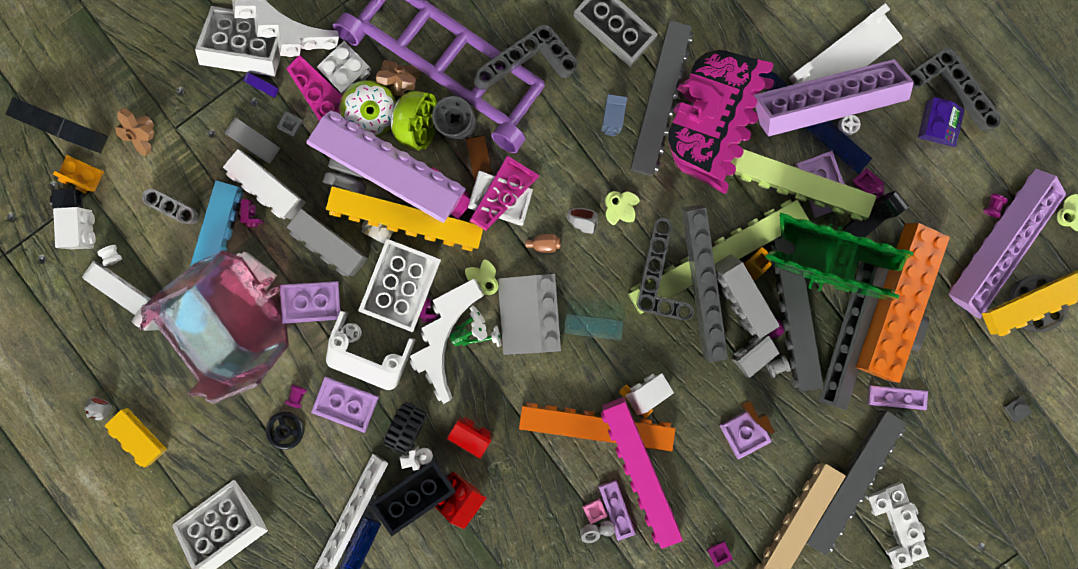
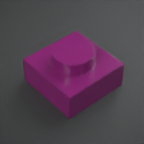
(719, 554)

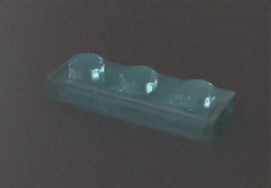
(593, 327)

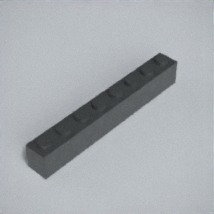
(661, 97)
(704, 283)
(857, 319)
(797, 324)
(859, 475)

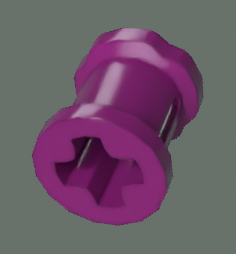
(995, 205)
(295, 396)

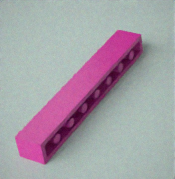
(642, 473)

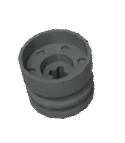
(443, 117)

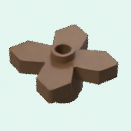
(397, 77)
(136, 130)

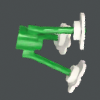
(461, 335)

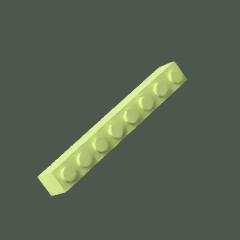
(804, 185)

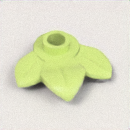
(623, 208)
(1071, 209)
(484, 274)

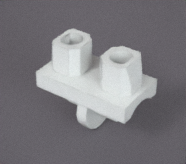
(416, 458)

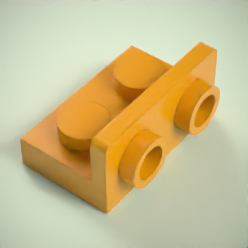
(79, 173)

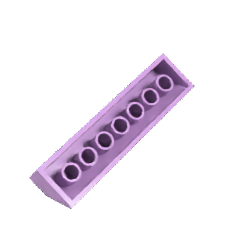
(833, 97)
(386, 166)
(1008, 242)

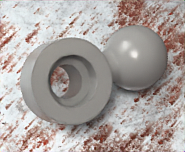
(591, 533)

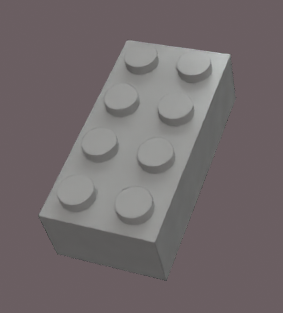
(616, 28)
(326, 242)
(745, 296)

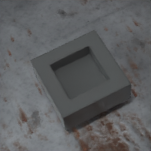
(290, 124)
(1017, 409)

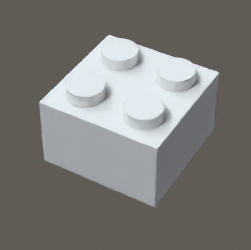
(74, 228)

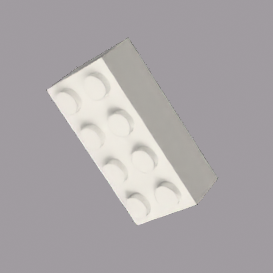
(267, 187)

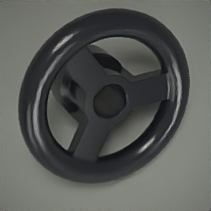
(282, 424)

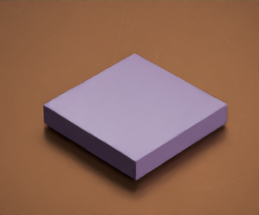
(744, 435)

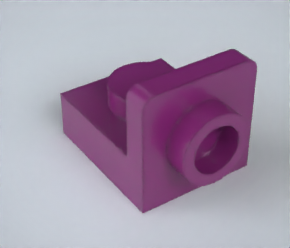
(869, 183)
(248, 210)
(427, 317)

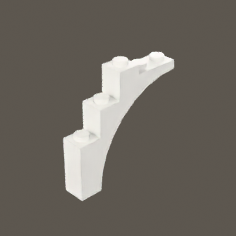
(290, 34)
(432, 358)

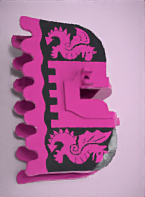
(723, 97)

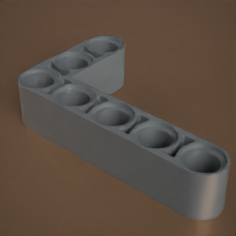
(524, 54)
(957, 86)
(659, 256)

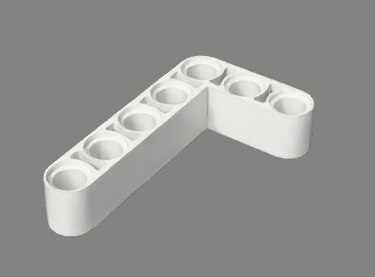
(119, 291)

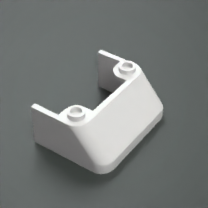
(384, 376)

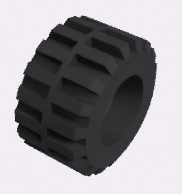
(405, 428)

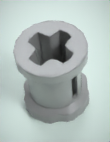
(778, 366)

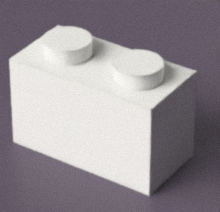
(649, 394)

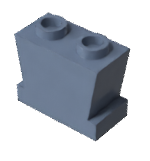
(613, 114)

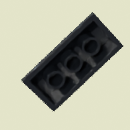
(413, 497)

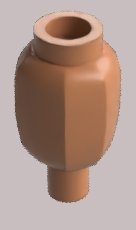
(544, 243)

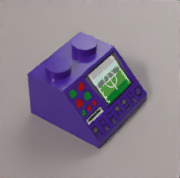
(941, 122)

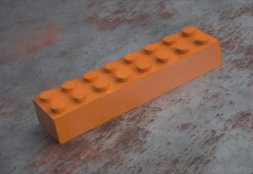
(898, 321)

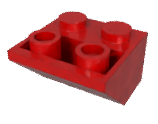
(470, 437)
(463, 504)

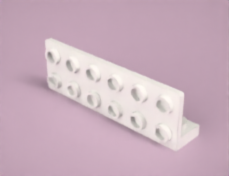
(854, 49)

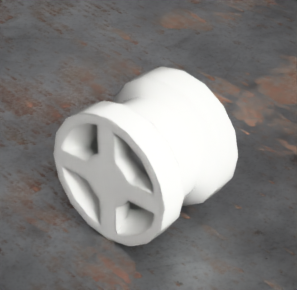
(851, 122)
(109, 255)
(354, 330)

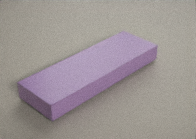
(897, 397)
(617, 509)

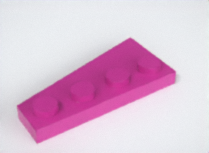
(316, 90)
(512, 172)

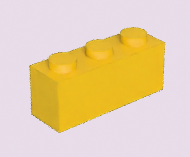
(135, 437)

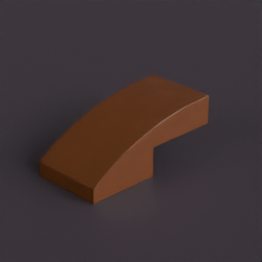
(478, 155)
(761, 420)

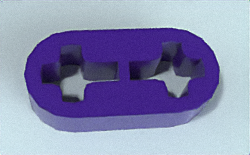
(261, 85)

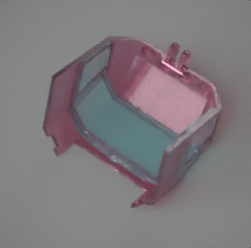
(220, 325)

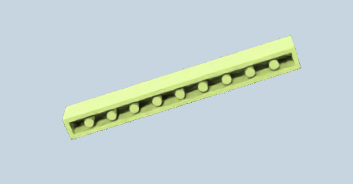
(739, 244)

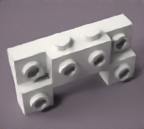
(904, 523)

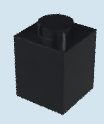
(66, 198)

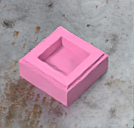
(595, 511)

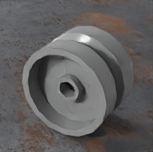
(345, 178)

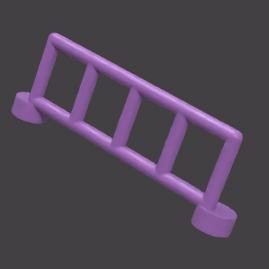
(506, 134)

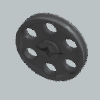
(1047, 322)

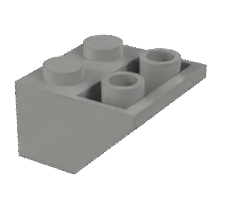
(755, 355)

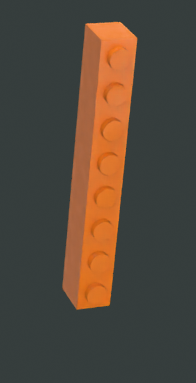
(590, 426)

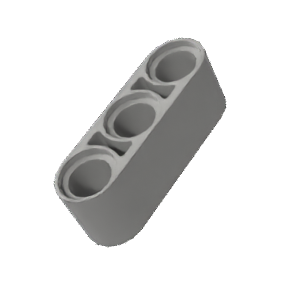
(252, 140)
(162, 203)

